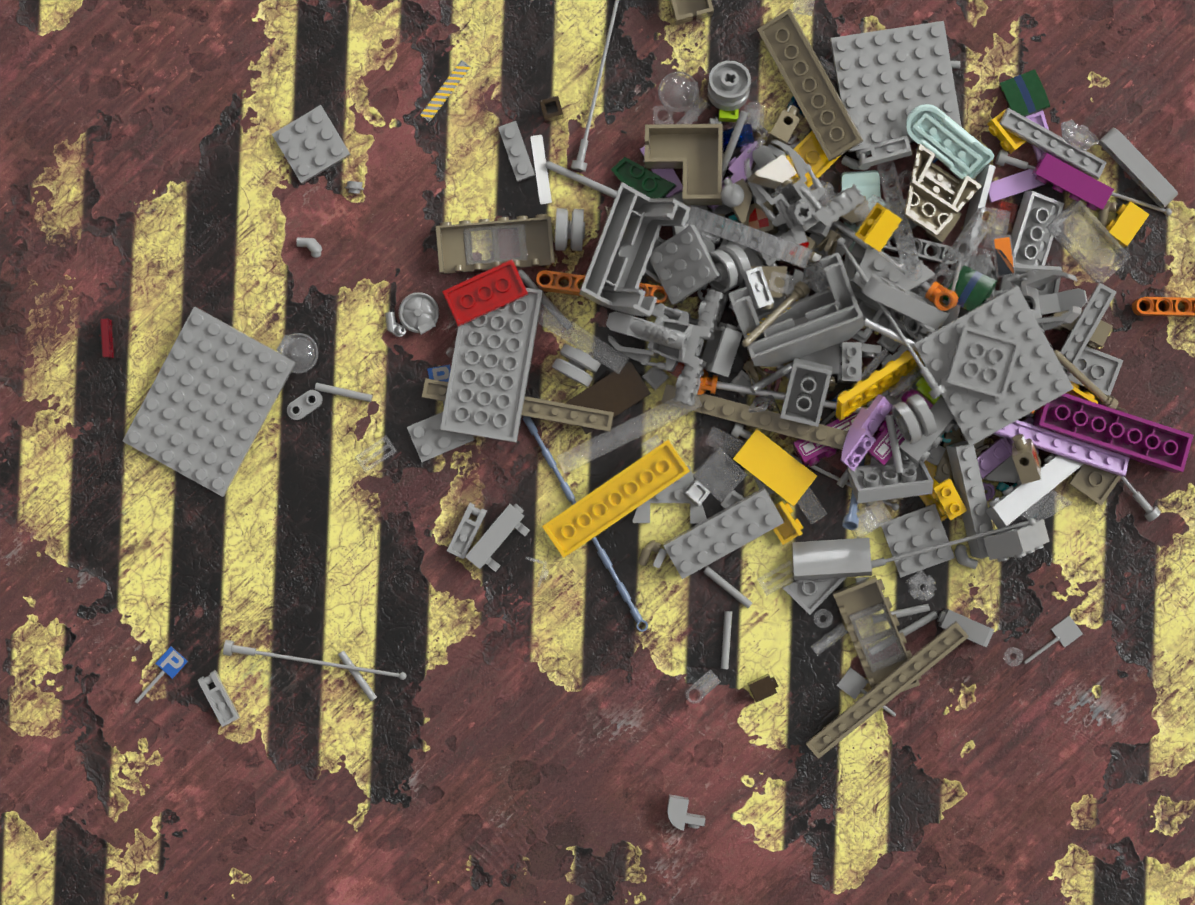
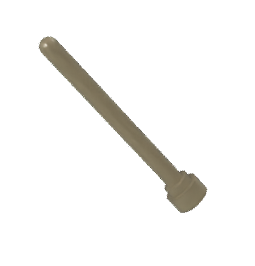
(800, 291)
(1105, 400)

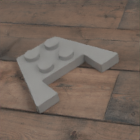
(876, 264)
(672, 494)

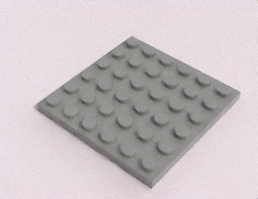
(890, 74)
(1034, 379)

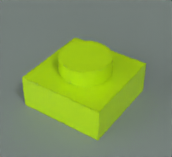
(728, 116)

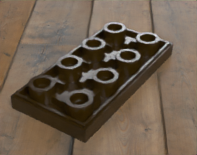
(613, 393)

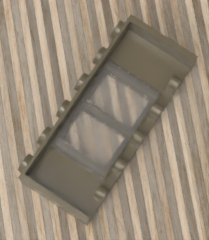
(489, 244)
(873, 629)

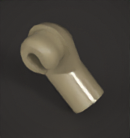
(1103, 214)
(646, 552)

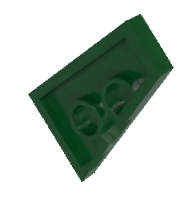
(642, 179)

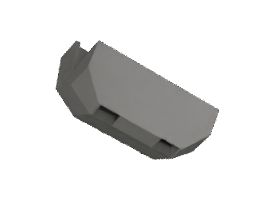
(626, 248)
(808, 325)

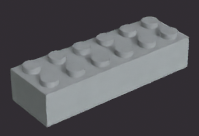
(723, 533)

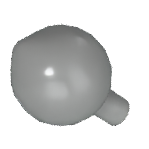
(732, 194)

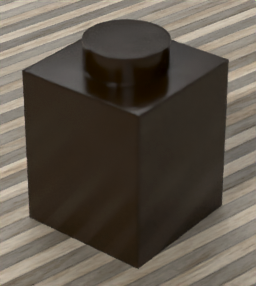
(551, 109)
(763, 687)

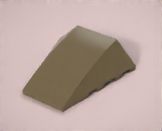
(935, 194)

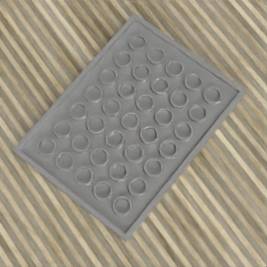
(209, 401)

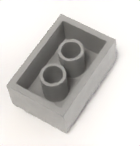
(806, 392)
(1016, 541)

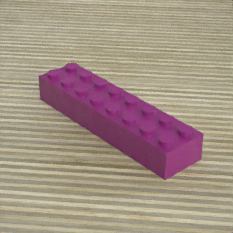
(1116, 432)

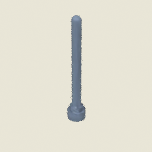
(851, 519)

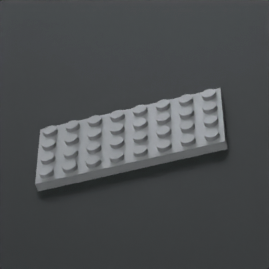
(492, 371)

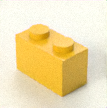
(1127, 223)
(878, 227)

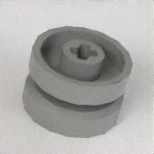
(729, 85)
(569, 229)
(730, 263)
(575, 366)
(914, 419)

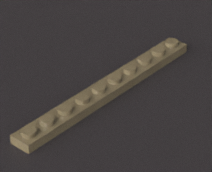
(540, 409)
(764, 420)
(887, 689)

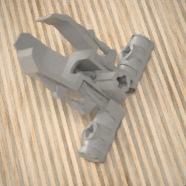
(796, 202)
(1068, 300)
(672, 339)

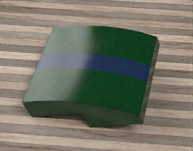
(1025, 93)
(972, 288)

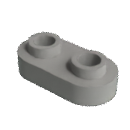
(304, 405)

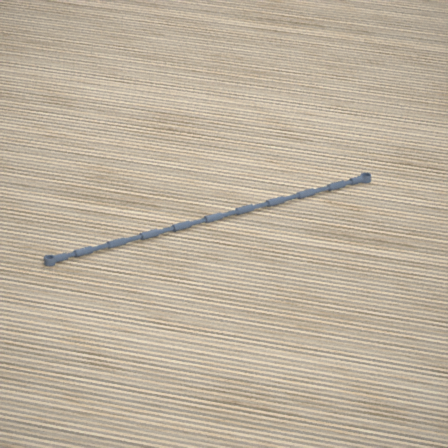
(571, 498)

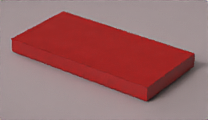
(485, 293)

